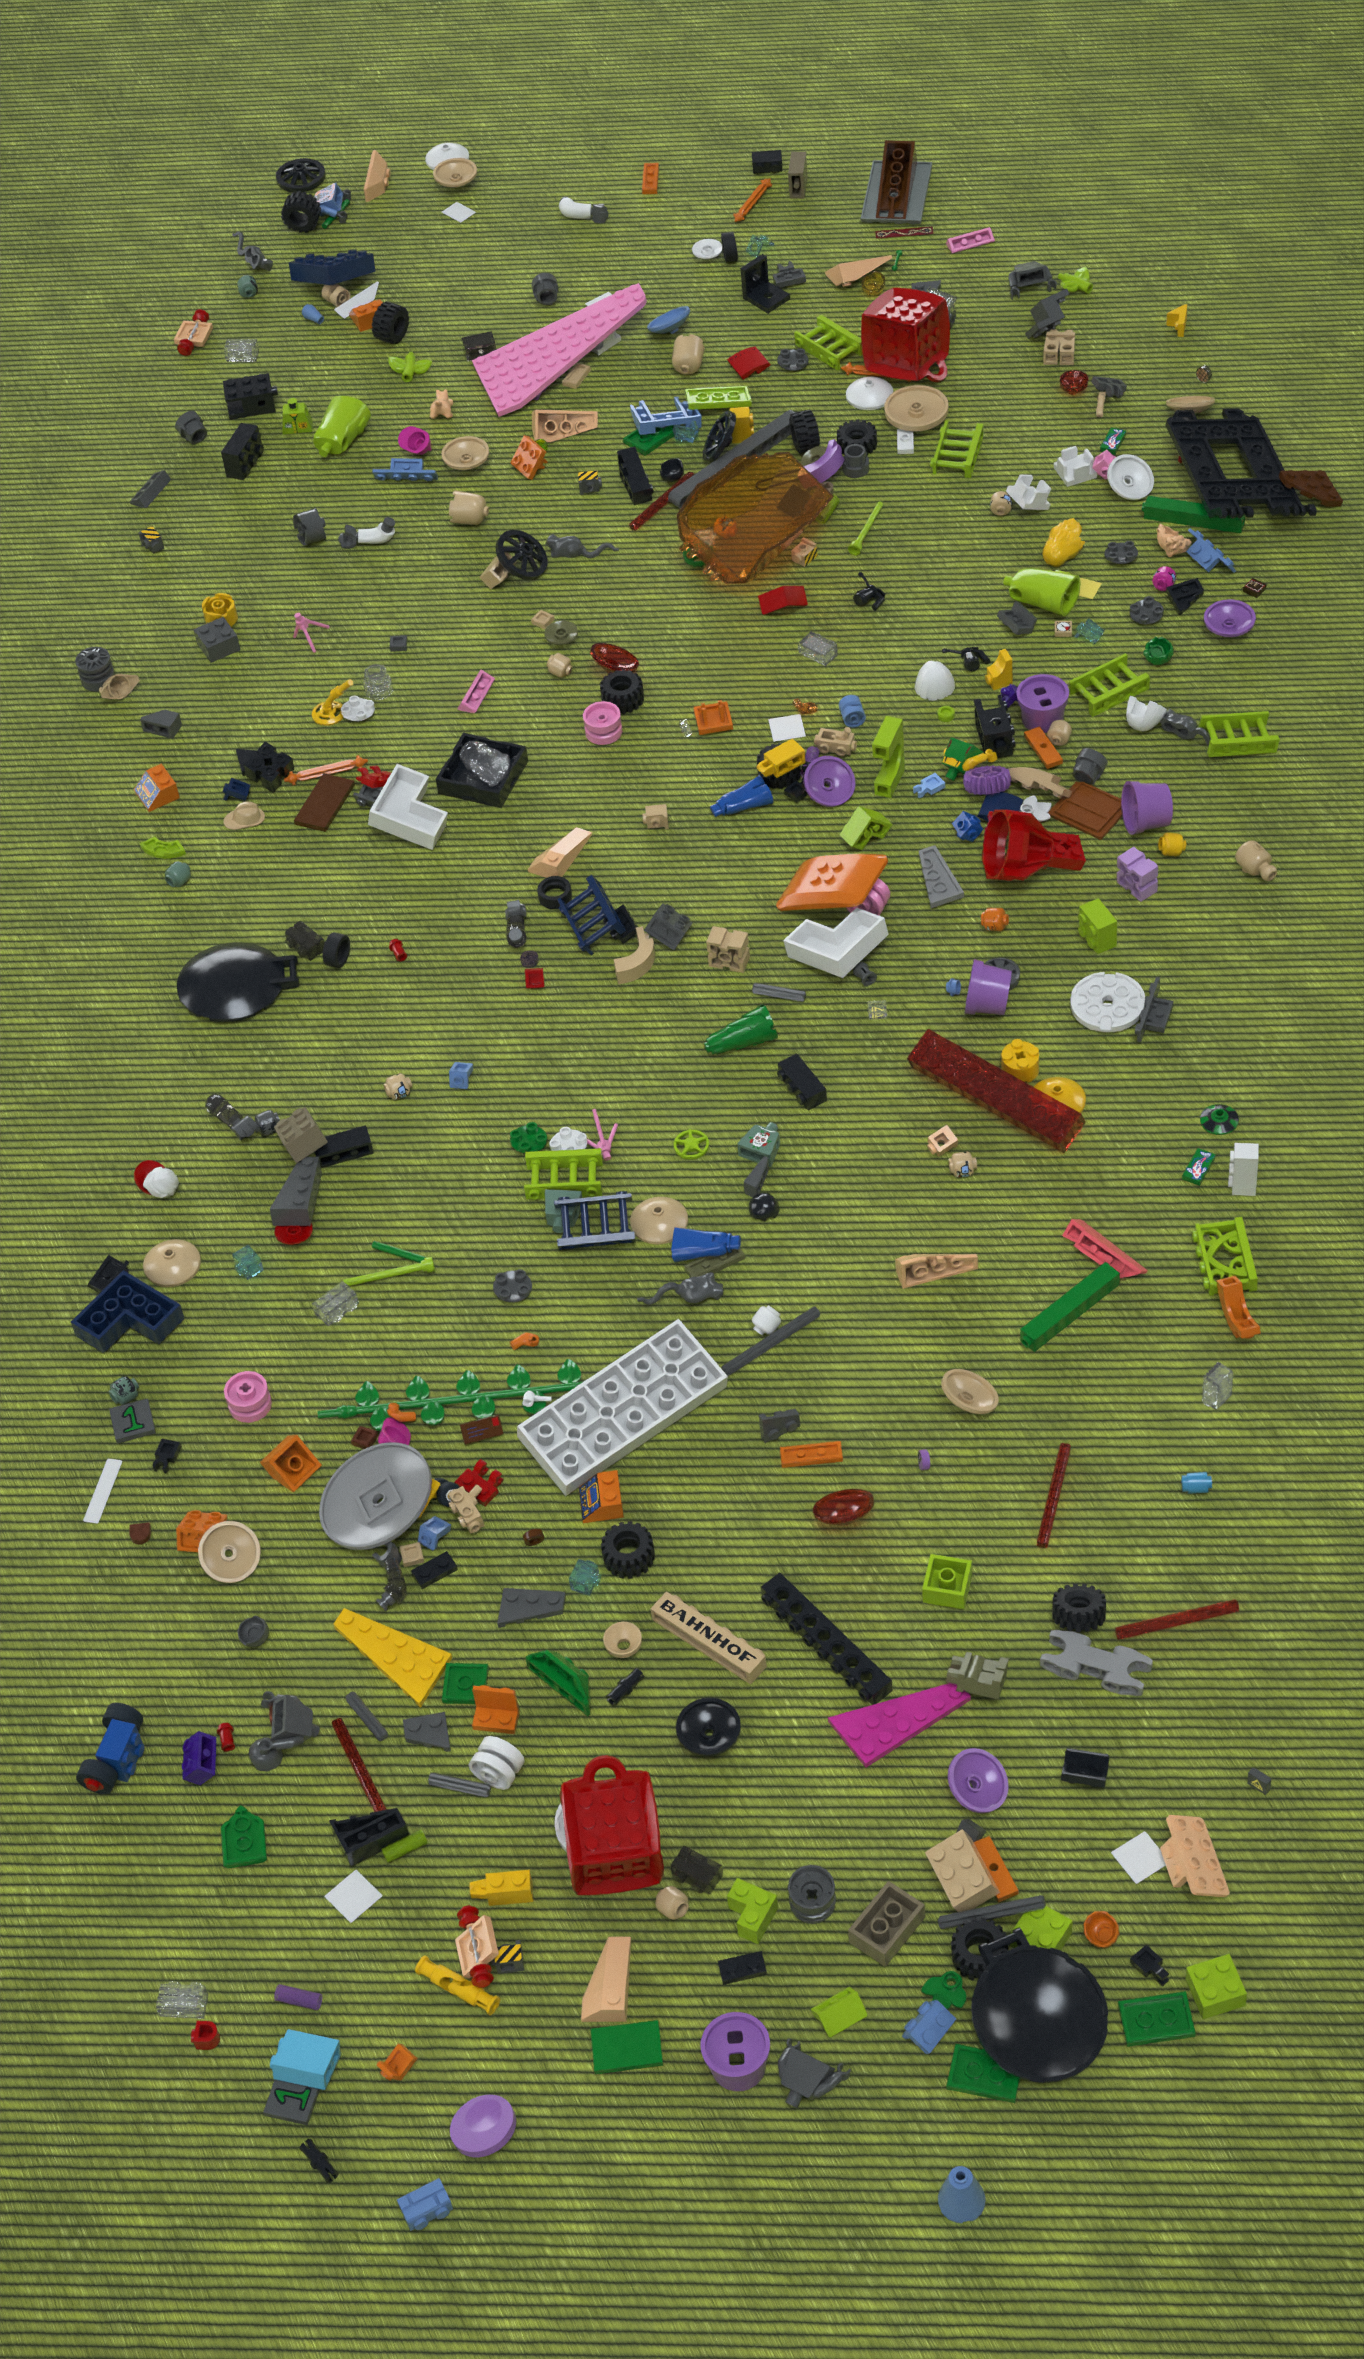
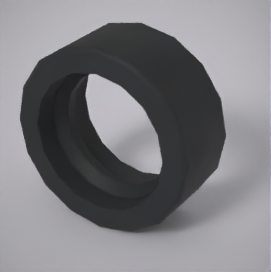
(729, 247)
(554, 882)
(336, 950)

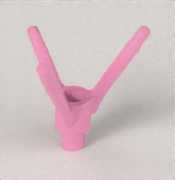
(302, 624)
(605, 1145)

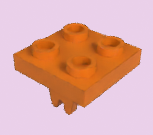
(529, 457)
(713, 717)

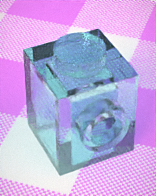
(247, 1262)
(584, 1577)

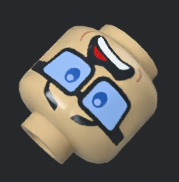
(1000, 503)
(397, 1086)
(962, 1164)

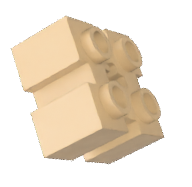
(728, 949)

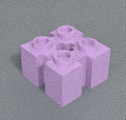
(1137, 874)

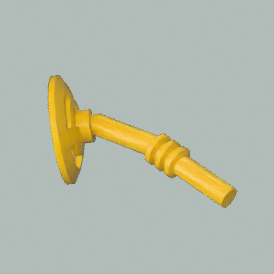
(329, 708)

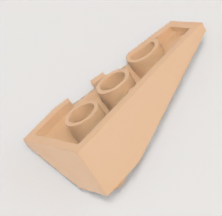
(846, 273)
(929, 1267)

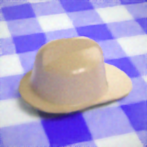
(245, 815)

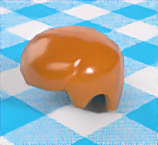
(1101, 1929)

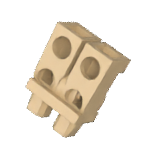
(1057, 342)

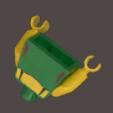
(962, 757)

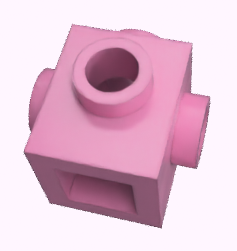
(1102, 463)

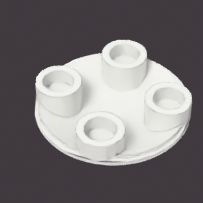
(357, 709)
(568, 1140)

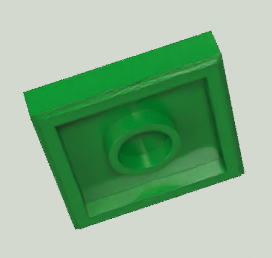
(460, 1681)

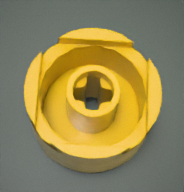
(220, 606)
(1021, 1060)

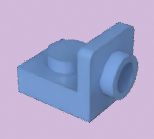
(459, 1075)
(432, 1531)

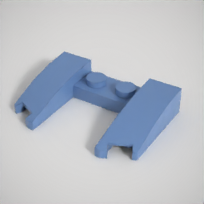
(646, 422)

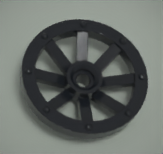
(300, 170)
(723, 437)
(523, 552)

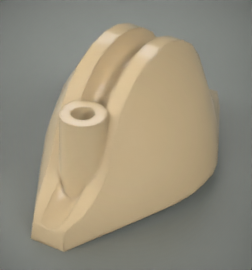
(118, 686)

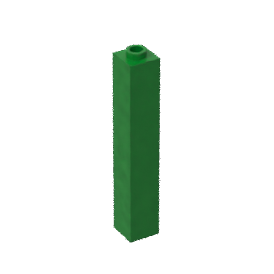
(1188, 514)
(1069, 1307)

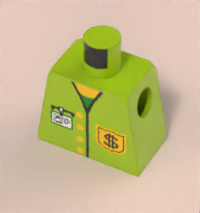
(296, 418)

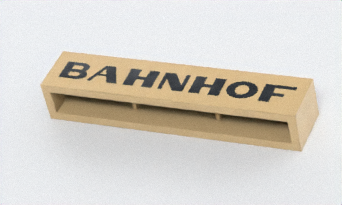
(709, 1637)

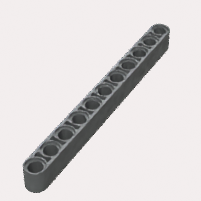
(756, 444)

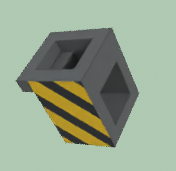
(589, 482)
(151, 539)
(509, 1958)

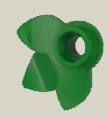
(945, 1993)

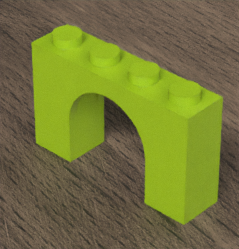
(889, 747)

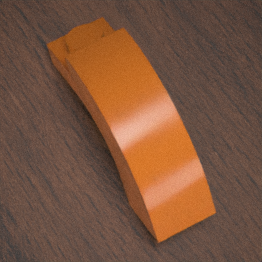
(1235, 1308)

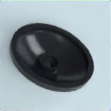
(706, 1717)

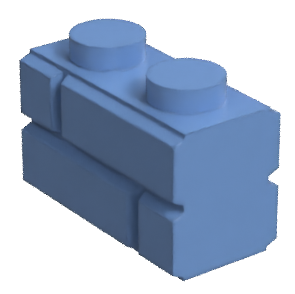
(425, 2205)

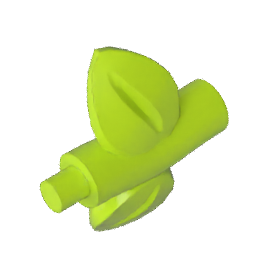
(1079, 281)
(409, 366)

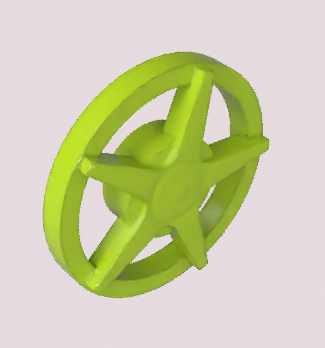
(691, 1144)

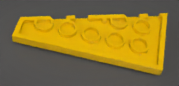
(398, 1656)

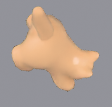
(441, 405)

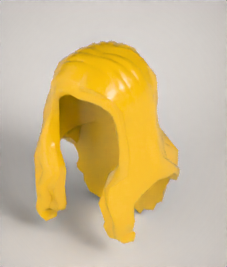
(1063, 543)

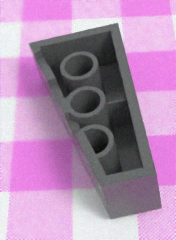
(298, 1195)

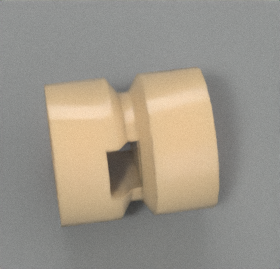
(335, 294)

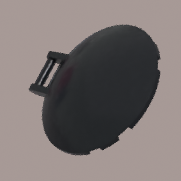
(234, 981)
(1038, 2011)

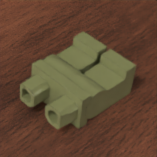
(978, 1675)

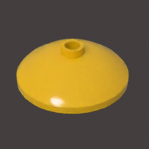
(1065, 1091)

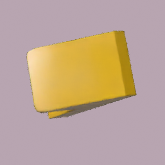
(1178, 319)

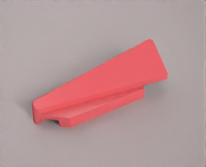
(1101, 1249)

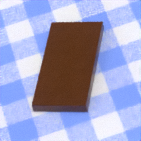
(324, 802)

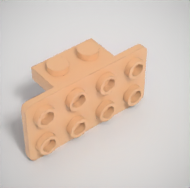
(1192, 1857)

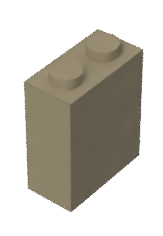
(797, 175)

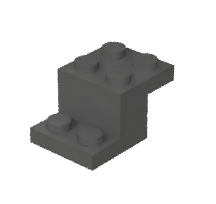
(1047, 314)

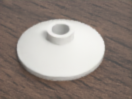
(707, 248)

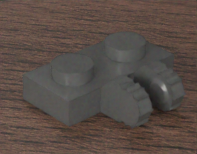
(1110, 385)

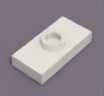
(905, 442)

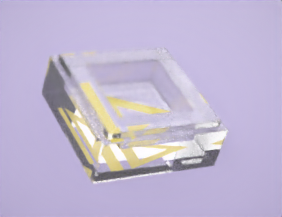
(877, 1009)

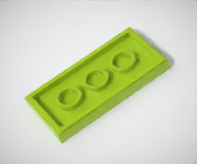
(718, 397)

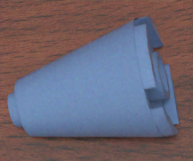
(961, 2196)

